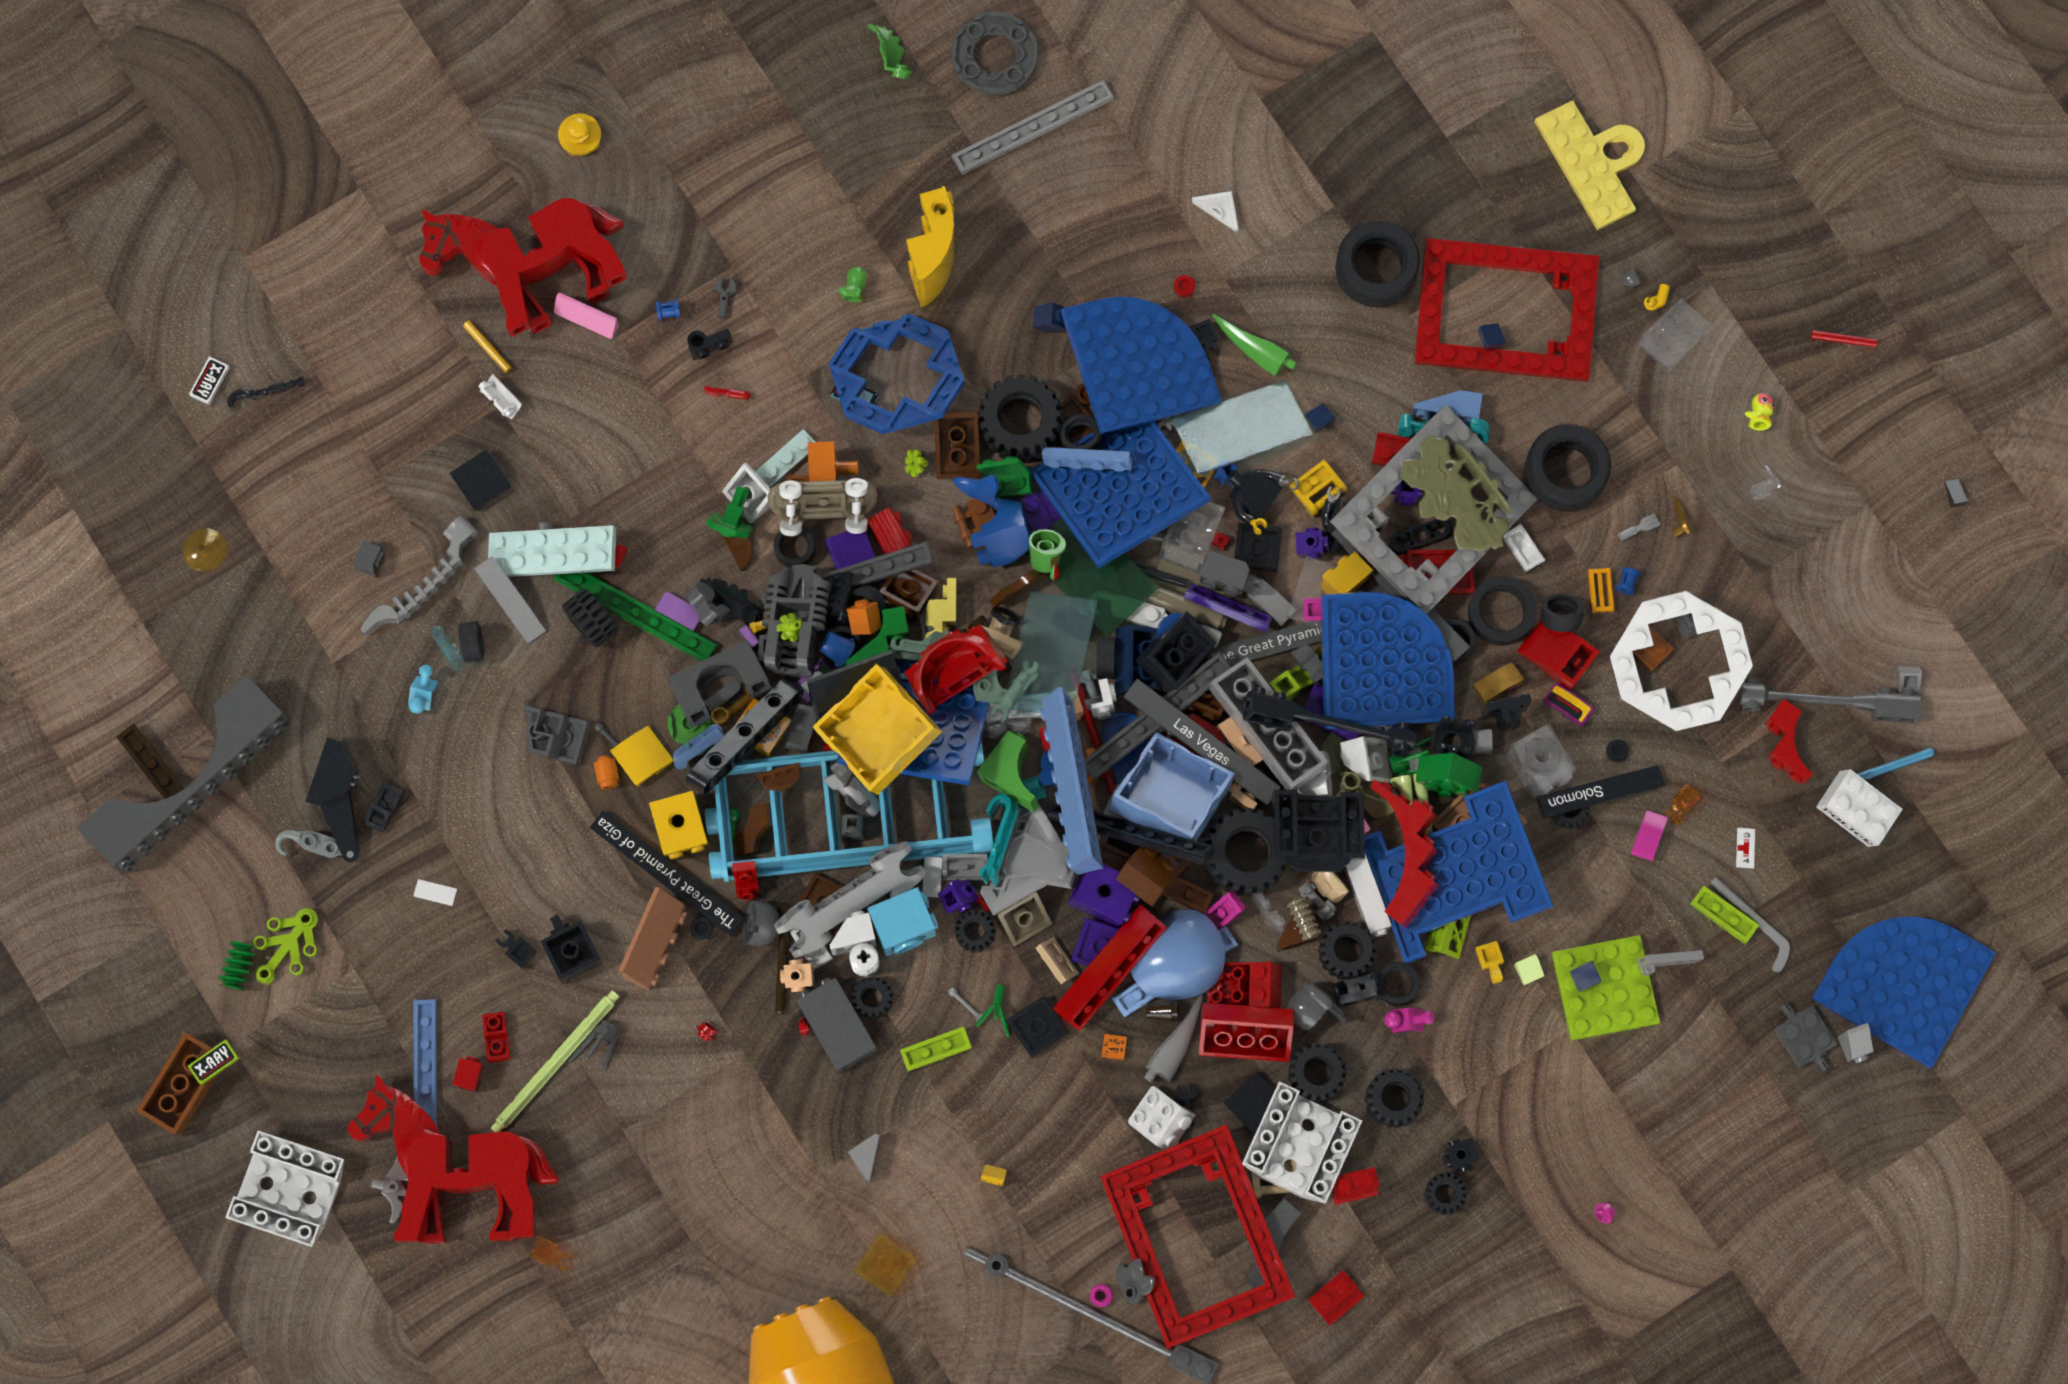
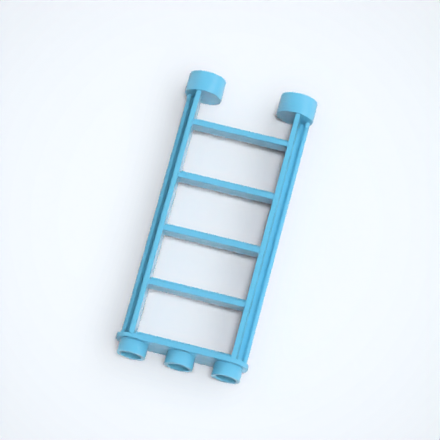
(718, 822)

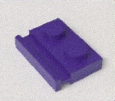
(1039, 511)

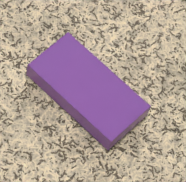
(678, 611)

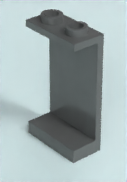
(836, 1024)

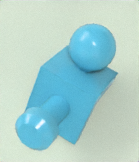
(422, 690)

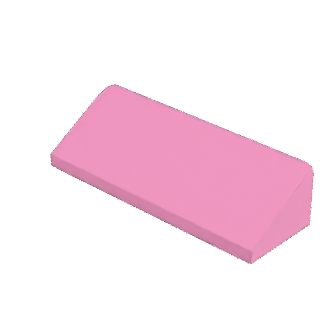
(585, 316)

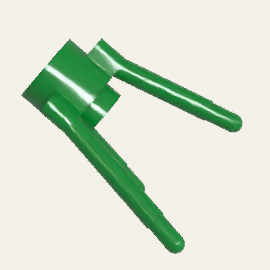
(1399, 764)

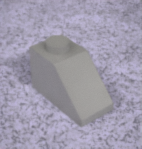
(1856, 1043)

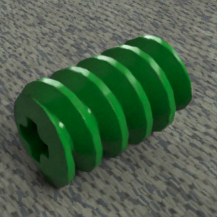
(236, 965)

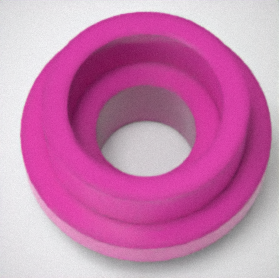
(1604, 1212)
(1101, 1288)

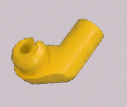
(1659, 300)

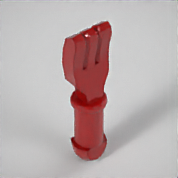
(731, 393)

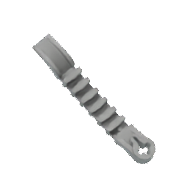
(459, 534)

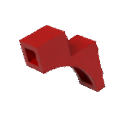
(1784, 755)

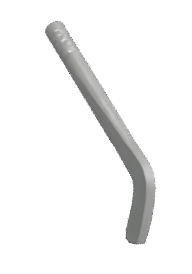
(1782, 943)

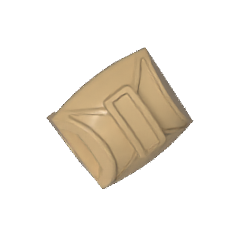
(1329, 886)

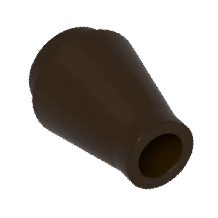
(1163, 1011)

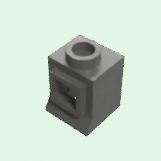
(369, 558)

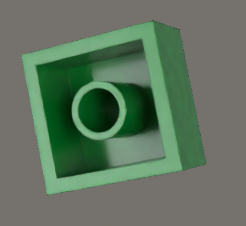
(1448, 774)

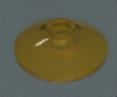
(207, 559)

